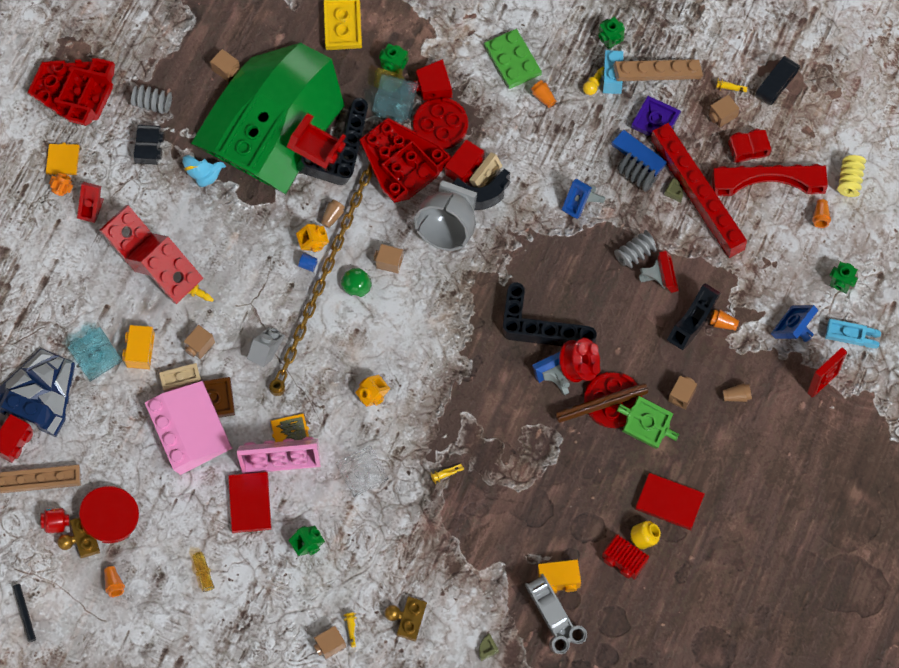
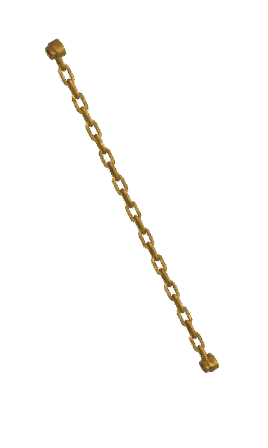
(279, 391)

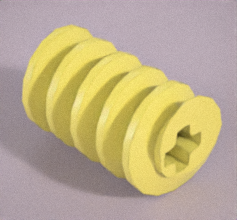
(851, 175)

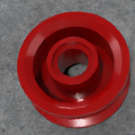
(579, 360)

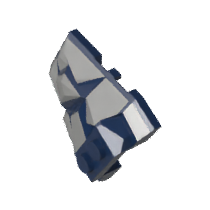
(39, 391)

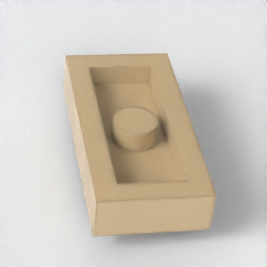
(486, 171)
(179, 377)

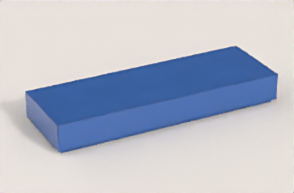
(627, 143)

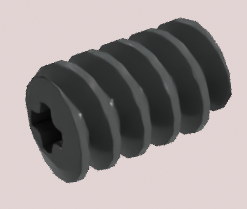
(637, 172)

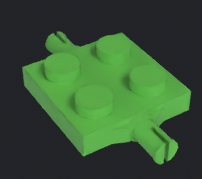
(647, 422)

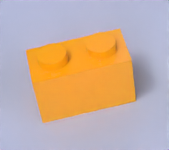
(139, 347)
(561, 575)

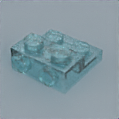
(395, 98)
(94, 353)

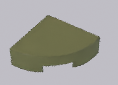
(674, 190)
(487, 648)

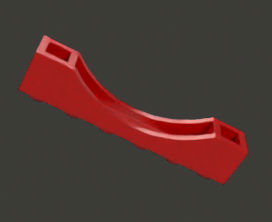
(808, 179)

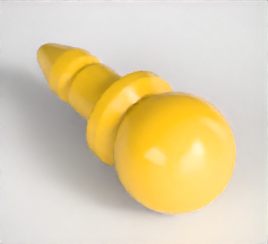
(591, 85)
(200, 293)

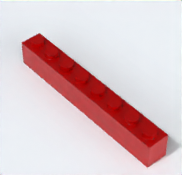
(699, 190)

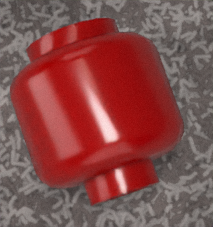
(54, 520)

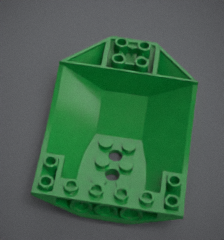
(285, 87)

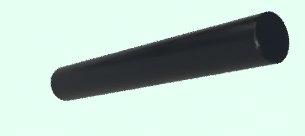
(24, 613)

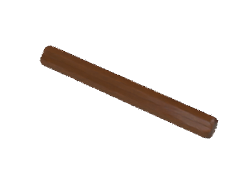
(602, 402)

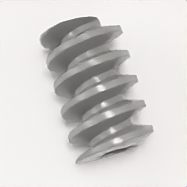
(151, 100)
(636, 249)

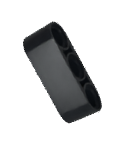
(777, 80)

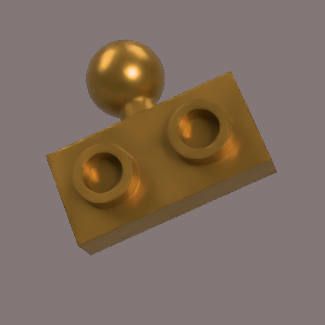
(85, 543)
(410, 617)

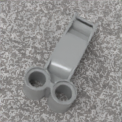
(554, 615)

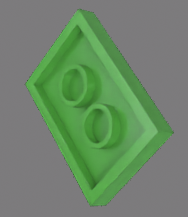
(512, 58)

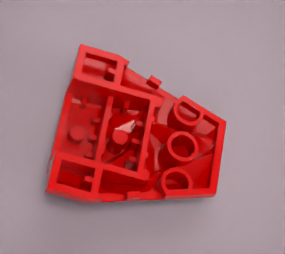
(74, 89)

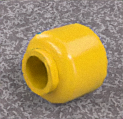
(645, 534)

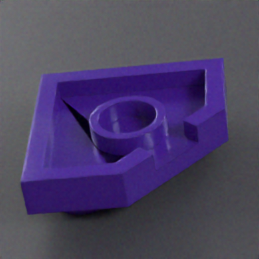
(654, 115)

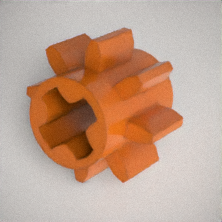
(61, 184)

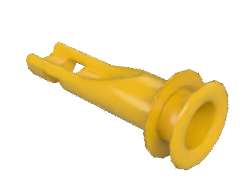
(730, 86)
(445, 473)
(351, 626)

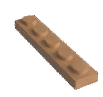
(657, 70)
(40, 479)

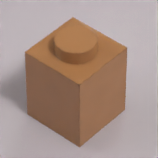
(225, 65)
(723, 111)
(388, 258)
(198, 342)
(683, 392)
(329, 643)

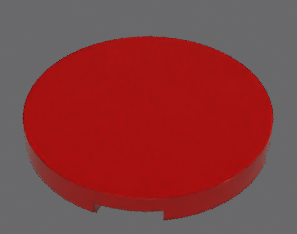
(441, 122)
(604, 385)
(109, 514)

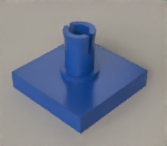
(795, 323)

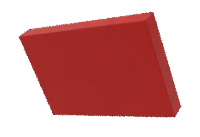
(827, 372)
(670, 501)
(250, 502)

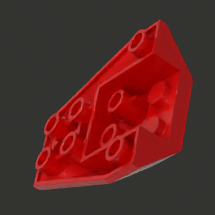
(402, 159)

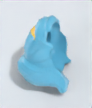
(202, 171)

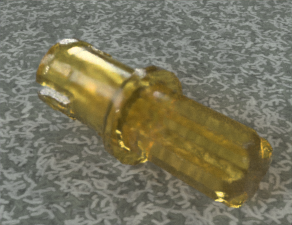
(203, 572)

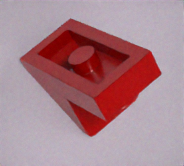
(89, 202)

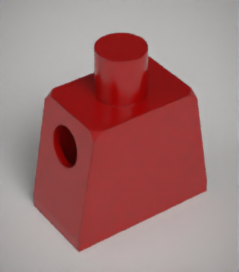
(433, 81)

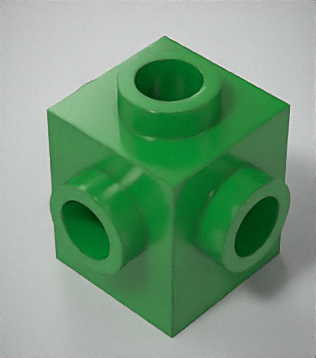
(611, 32)
(393, 58)
(843, 277)
(306, 540)

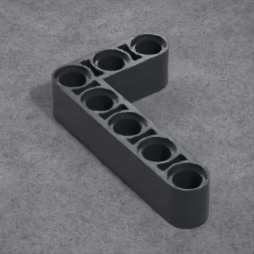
(351, 150)
(540, 327)

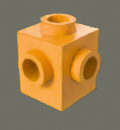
(312, 237)
(372, 390)

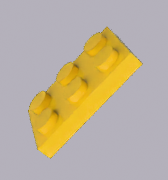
(342, 24)

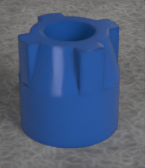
(308, 262)

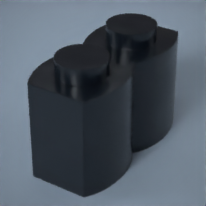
(147, 144)

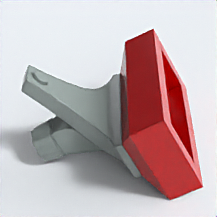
(662, 272)

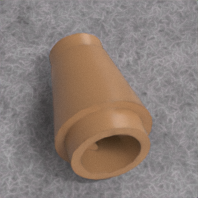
(332, 213)
(738, 393)

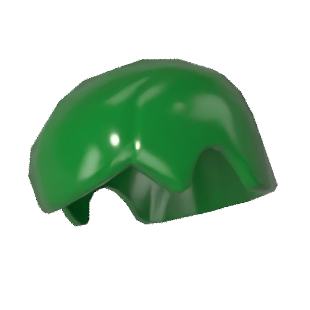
(356, 282)

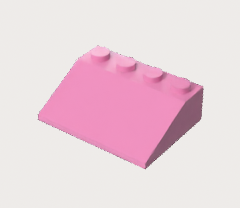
(188, 426)
(279, 455)

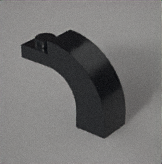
(490, 194)
(695, 317)

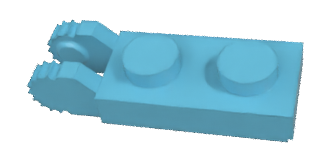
(851, 333)

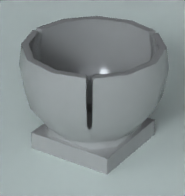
(447, 217)

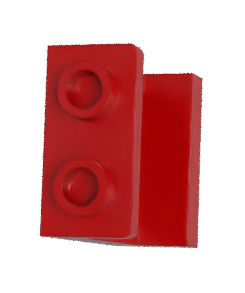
(315, 143)

